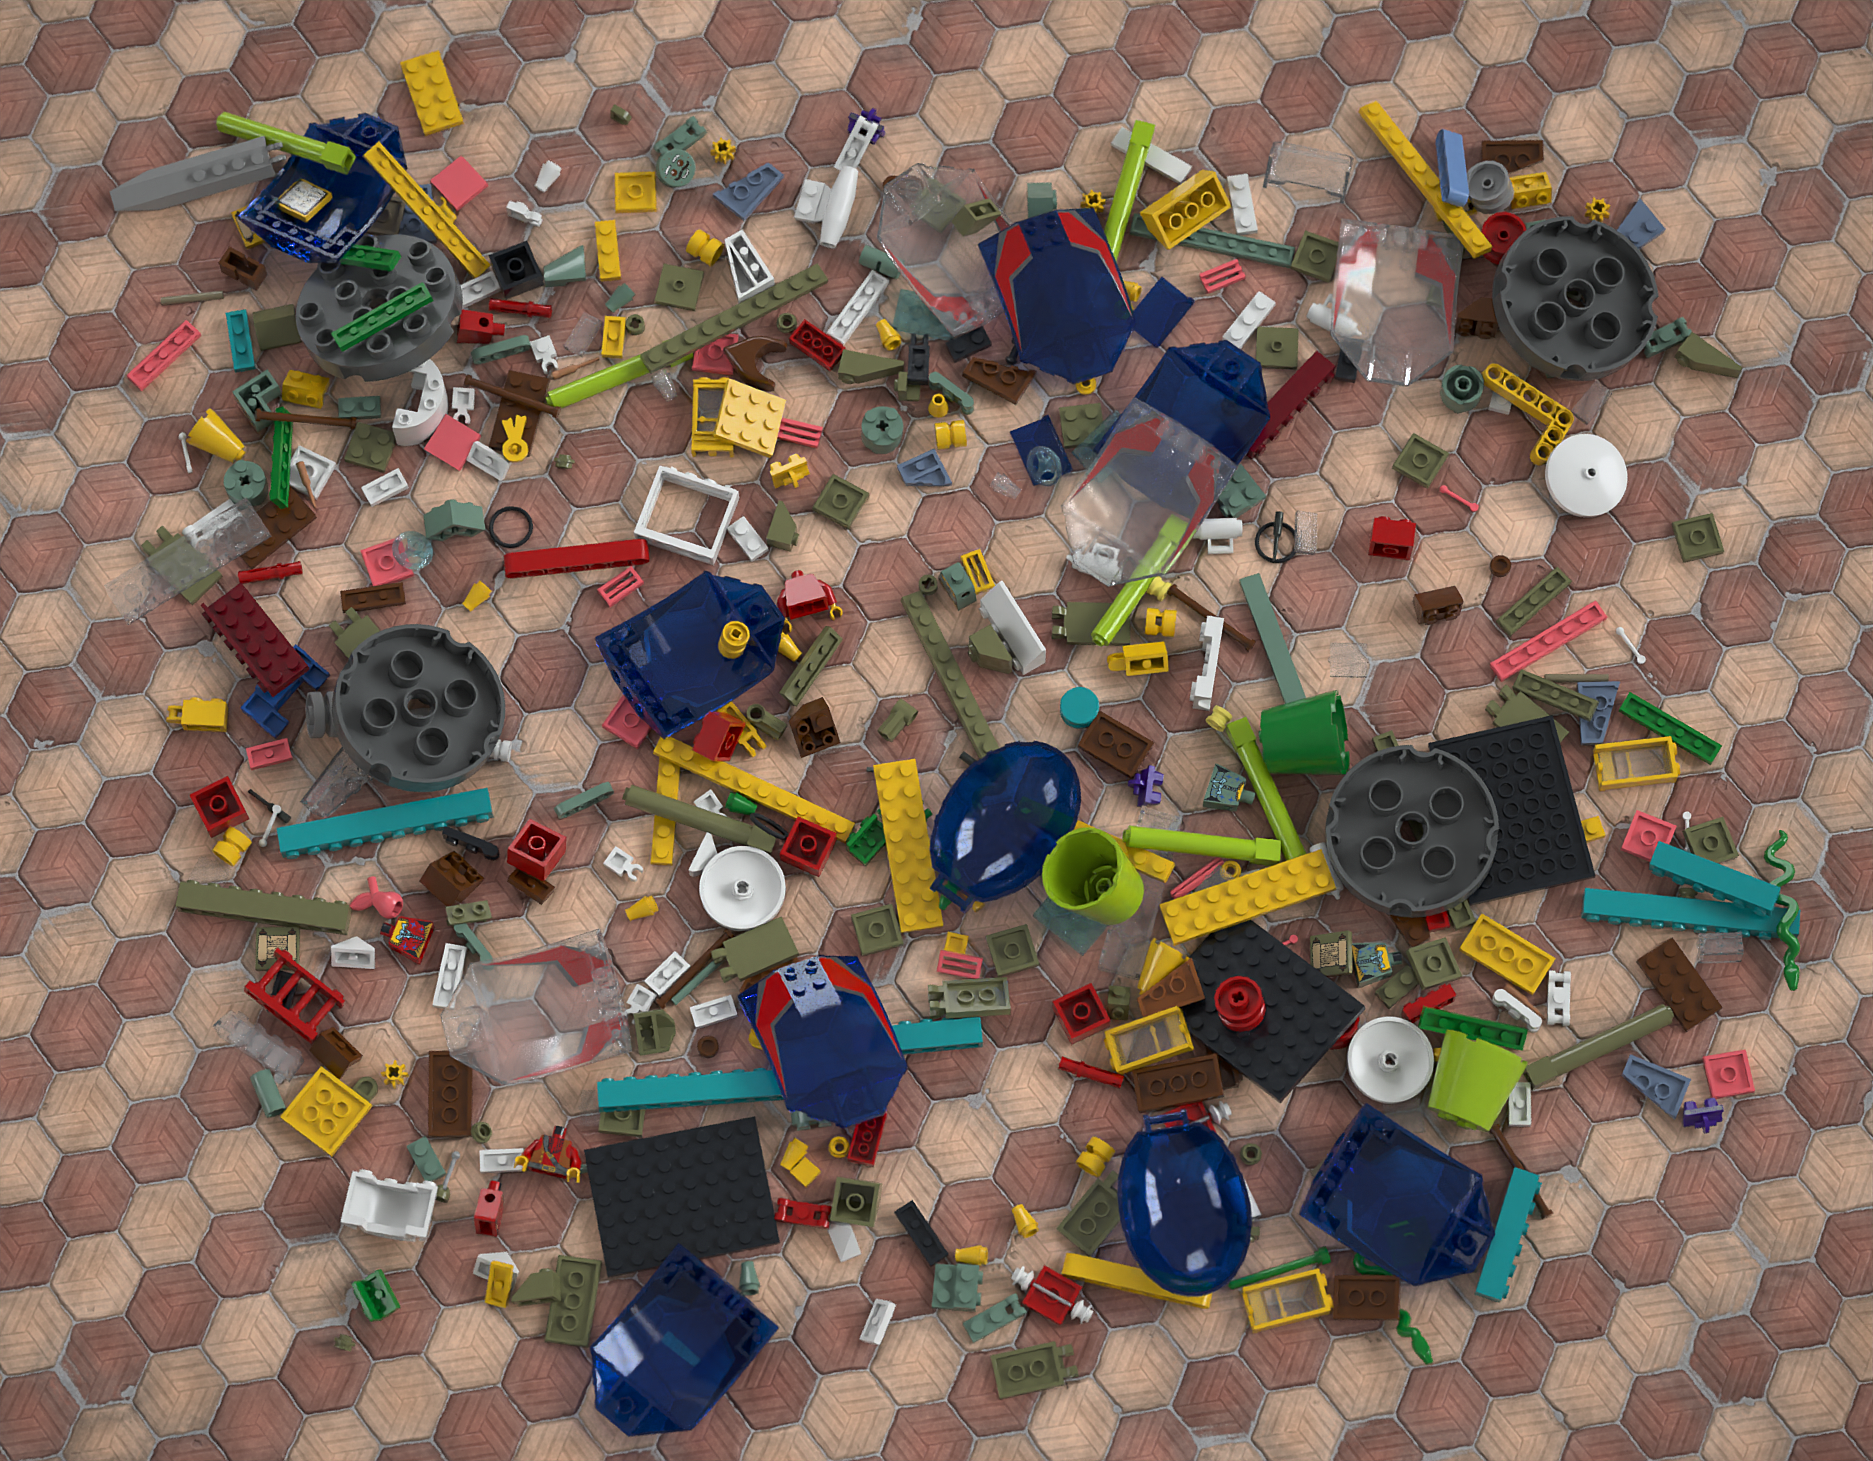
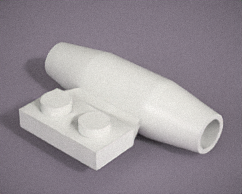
(828, 205)

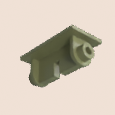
(468, 913)

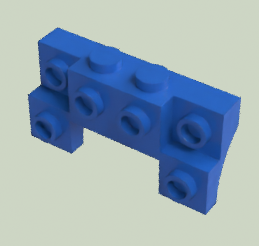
(265, 708)

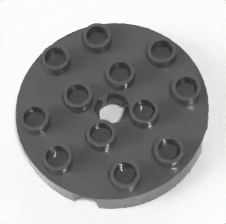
(345, 292)
(1550, 330)
(411, 749)
(1422, 874)

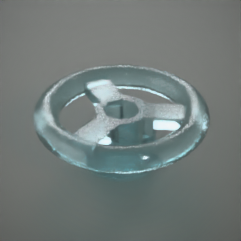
(1049, 463)
(415, 540)

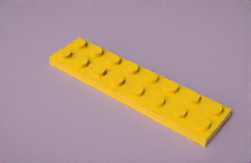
(907, 845)
(1247, 897)

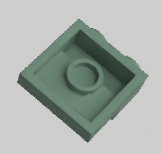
(1240, 494)
(956, 1287)

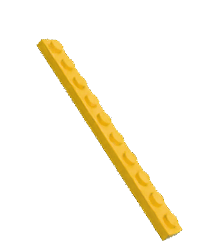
(1424, 178)
(752, 787)

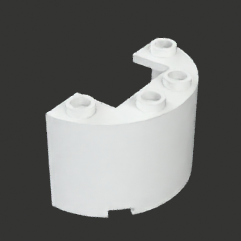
(415, 427)
(389, 1207)

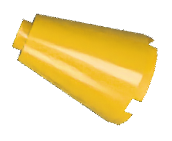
(216, 438)
(1158, 964)

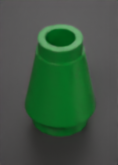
(739, 804)

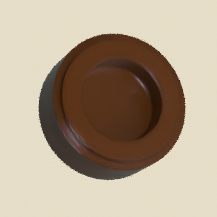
(1500, 566)
(708, 1046)

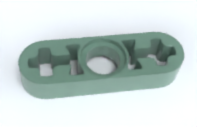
(501, 349)
(584, 800)

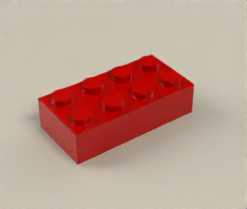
(817, 345)
(1435, 999)
(867, 1141)

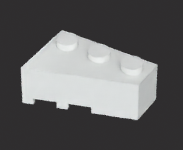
(746, 267)

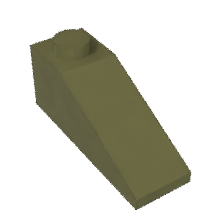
(1703, 357)
(863, 367)

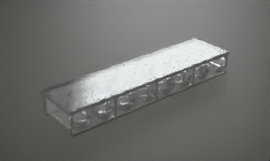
(187, 561)
(1129, 941)

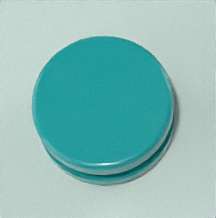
(1079, 707)

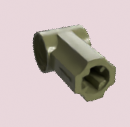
(900, 716)
(767, 723)

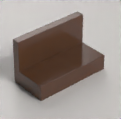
(335, 1052)

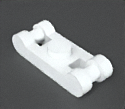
(1558, 998)
(1517, 1010)

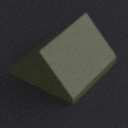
(276, 327)

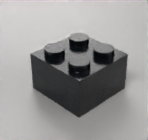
(516, 270)

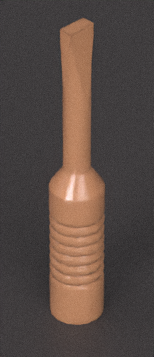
(571, 368)
(305, 480)
(1520, 997)

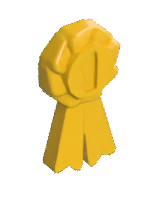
(515, 448)

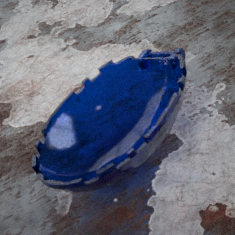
(1003, 821)
(1184, 1206)

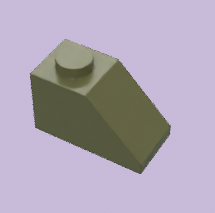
(975, 216)
(782, 530)
(539, 1289)

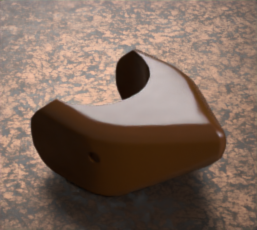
(747, 353)

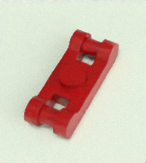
(803, 1213)

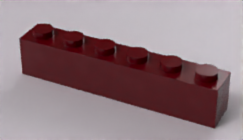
(1293, 398)

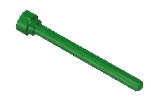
(1319, 1256)

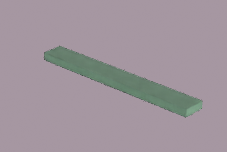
(1227, 244)
(1272, 638)

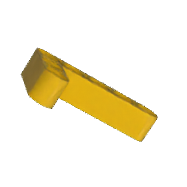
(1532, 408)

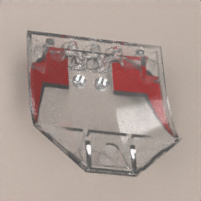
(930, 251)
(1395, 299)
(1143, 497)
(538, 1011)

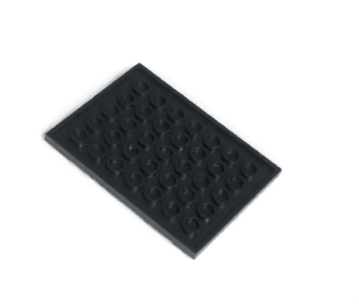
(1536, 808)
(1301, 1004)
(681, 1188)

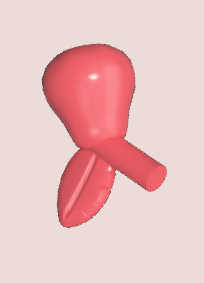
(387, 903)

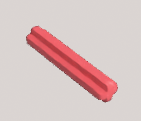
(1195, 879)

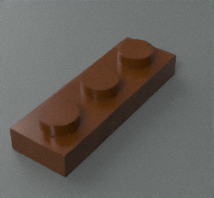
(373, 597)

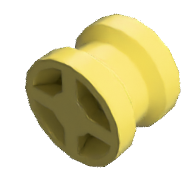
(1159, 588)
(1219, 718)

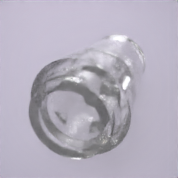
(664, 384)
(1004, 486)

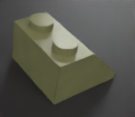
(989, 651)
(856, 1201)

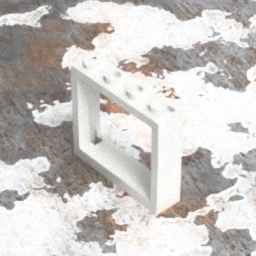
(676, 545)

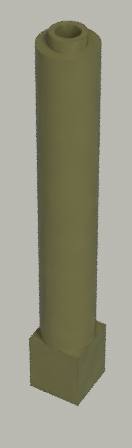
(698, 818)
(1549, 1068)

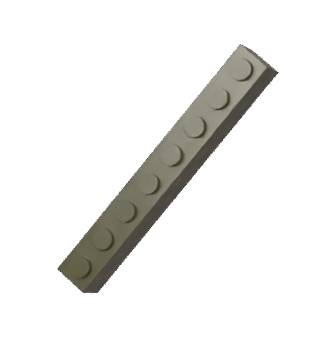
(263, 907)

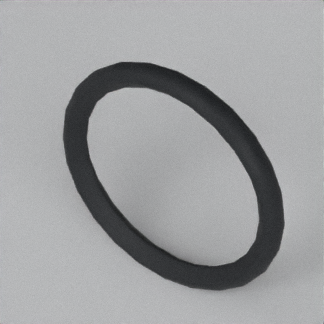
(509, 508)
(1259, 549)
(753, 816)

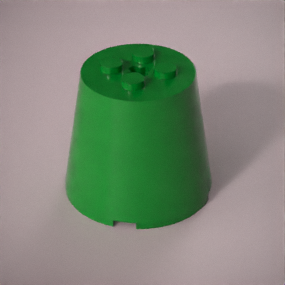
(1306, 736)

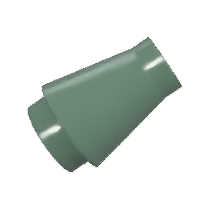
(620, 297)
(749, 1281)

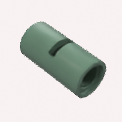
(878, 261)
(268, 1093)

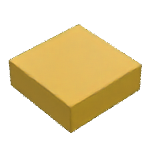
(956, 942)
(805, 1172)

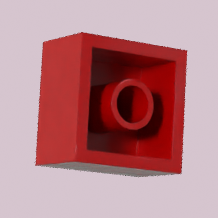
(1392, 538)
(718, 736)
(219, 806)
(808, 846)
(536, 850)
(1081, 1013)

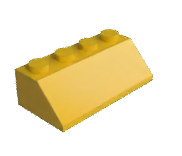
(1186, 208)

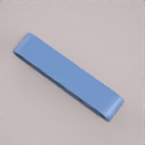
(1452, 168)

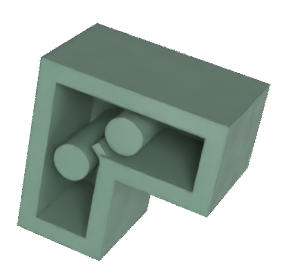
(1040, 199)
(256, 395)
(454, 519)

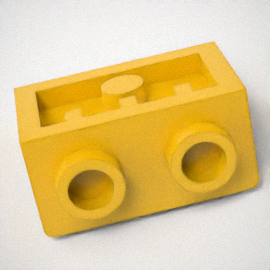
(1531, 190)

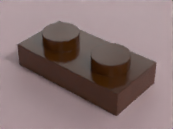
(531, 886)

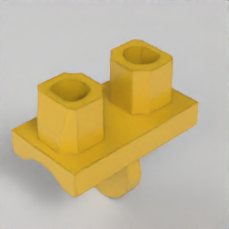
(789, 473)

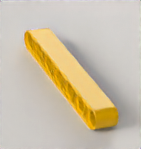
(1123, 1278)

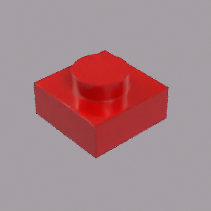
(1437, 922)

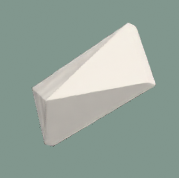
(704, 855)
(353, 954)
(843, 1240)
(483, 1263)

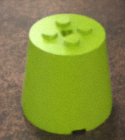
(1092, 877)
(1473, 1081)

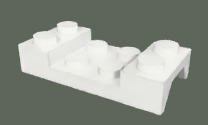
(1202, 689)

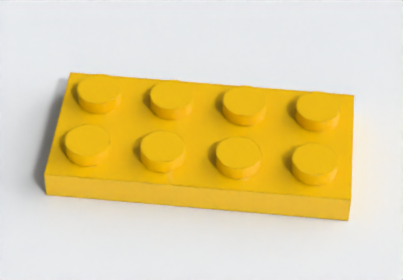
(431, 93)
(1507, 954)

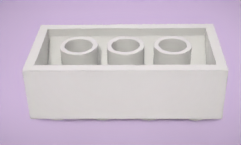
(1013, 628)

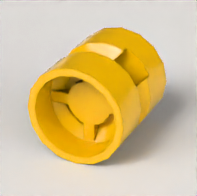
(706, 248)
(950, 434)
(1168, 624)
(733, 639)
(231, 846)
(1096, 1155)

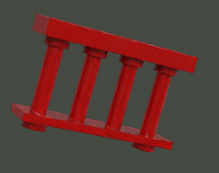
(274, 1003)

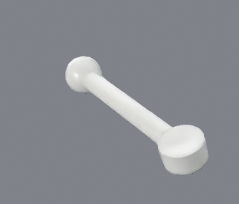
(182, 436)
(1640, 658)
(276, 809)
(1686, 816)

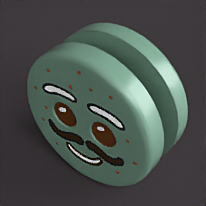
(675, 168)

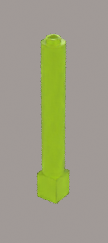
(331, 154)
(1128, 184)
(601, 381)
(1119, 611)
(1245, 745)
(1257, 851)

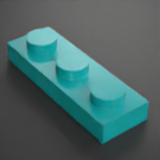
(240, 340)

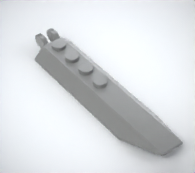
(198, 177)

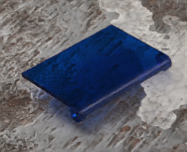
(1160, 311)
(1040, 434)

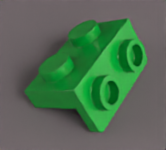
(867, 841)
(376, 1296)

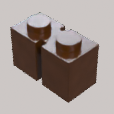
(235, 266)

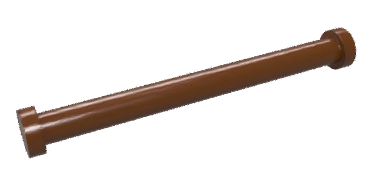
(554, 411)
(297, 418)
(1249, 644)
(692, 970)
(1495, 1130)

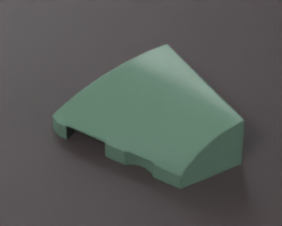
(566, 269)

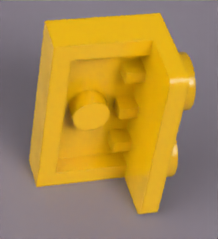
(304, 388)

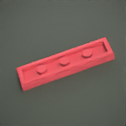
(163, 355)

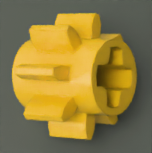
(722, 145)
(1091, 198)
(1600, 212)
(392, 1079)

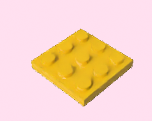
(749, 418)
(326, 1111)

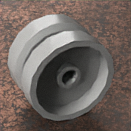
(1489, 187)
(319, 714)

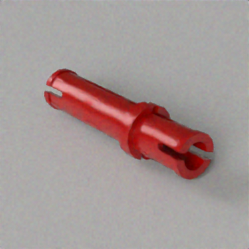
(530, 309)
(272, 572)
(1084, 1070)

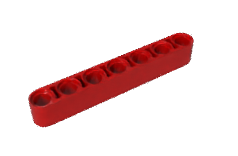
(576, 558)

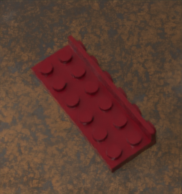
(255, 640)

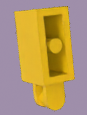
(1140, 659)
(200, 715)

